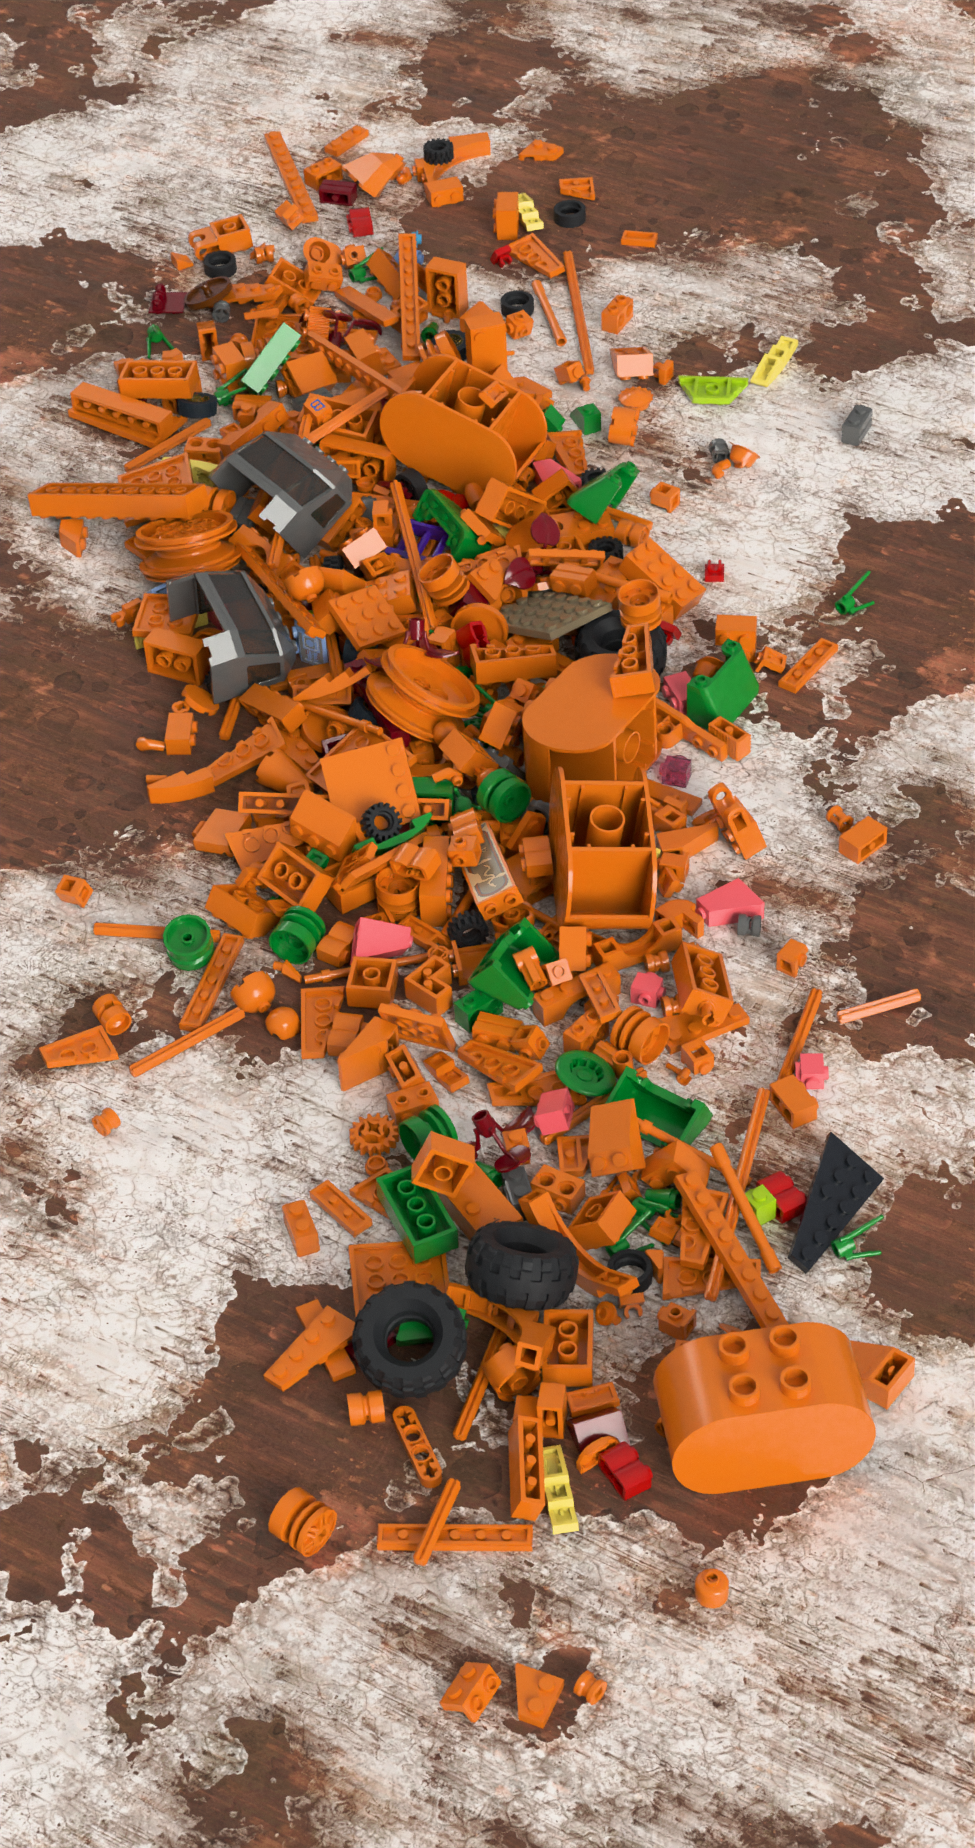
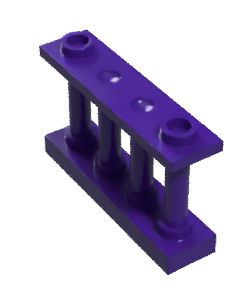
(427, 532)

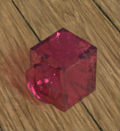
(676, 771)

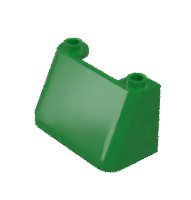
(606, 489)
(447, 513)
(726, 692)
(497, 970)
(666, 1110)

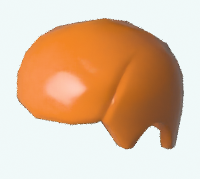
(283, 1022)

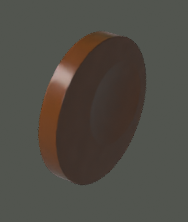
(208, 293)

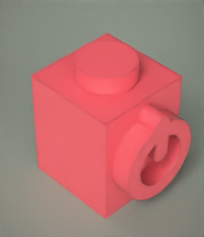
(647, 989)
(811, 1070)

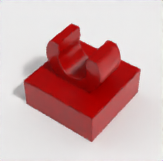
(500, 255)
(714, 572)
(671, 631)

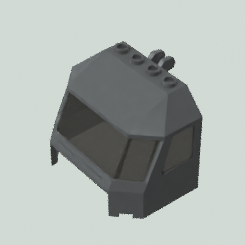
(305, 485)
(253, 640)

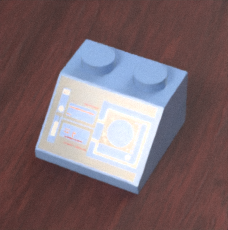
(310, 649)

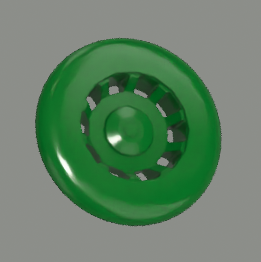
(585, 1073)

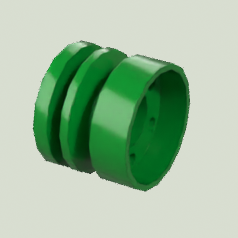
(297, 935)
(416, 1129)

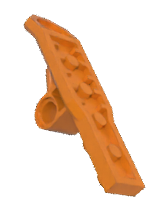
(675, 726)

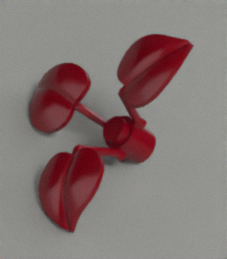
(335, 336)
(519, 572)
(417, 632)
(487, 1126)

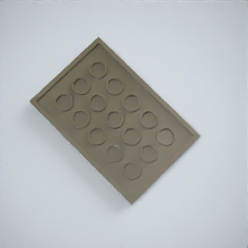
(551, 614)

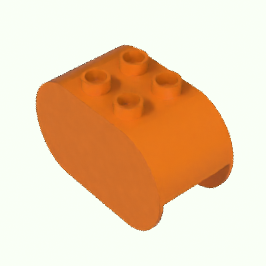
(455, 433)
(587, 729)
(602, 852)
(763, 1408)

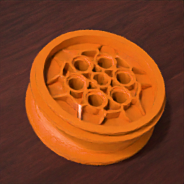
(187, 545)
(420, 691)

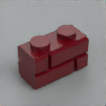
(338, 192)

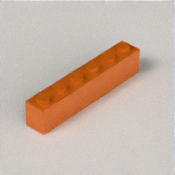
(122, 409)

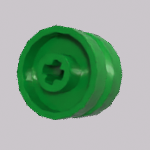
(503, 795)
(188, 942)

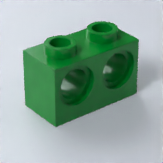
(468, 1008)

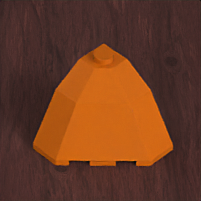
(375, 170)

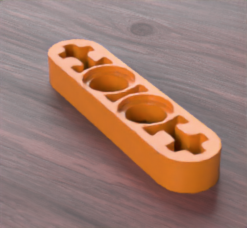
(418, 1446)

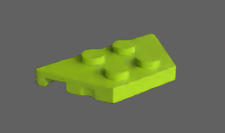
(712, 389)

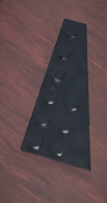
(834, 1197)

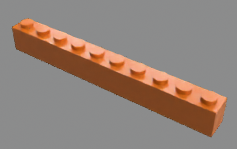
(286, 802)

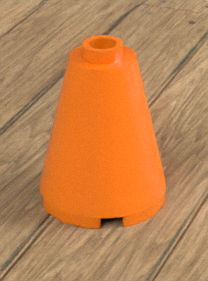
(280, 771)

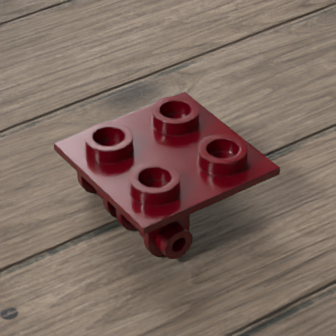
(166, 301)

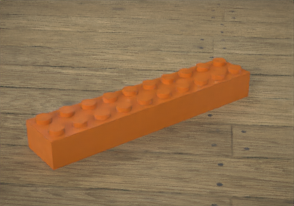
(119, 500)

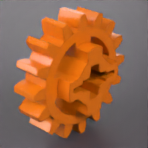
(376, 1135)

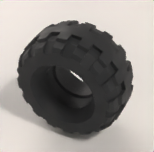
(606, 636)
(521, 1265)
(409, 1304)

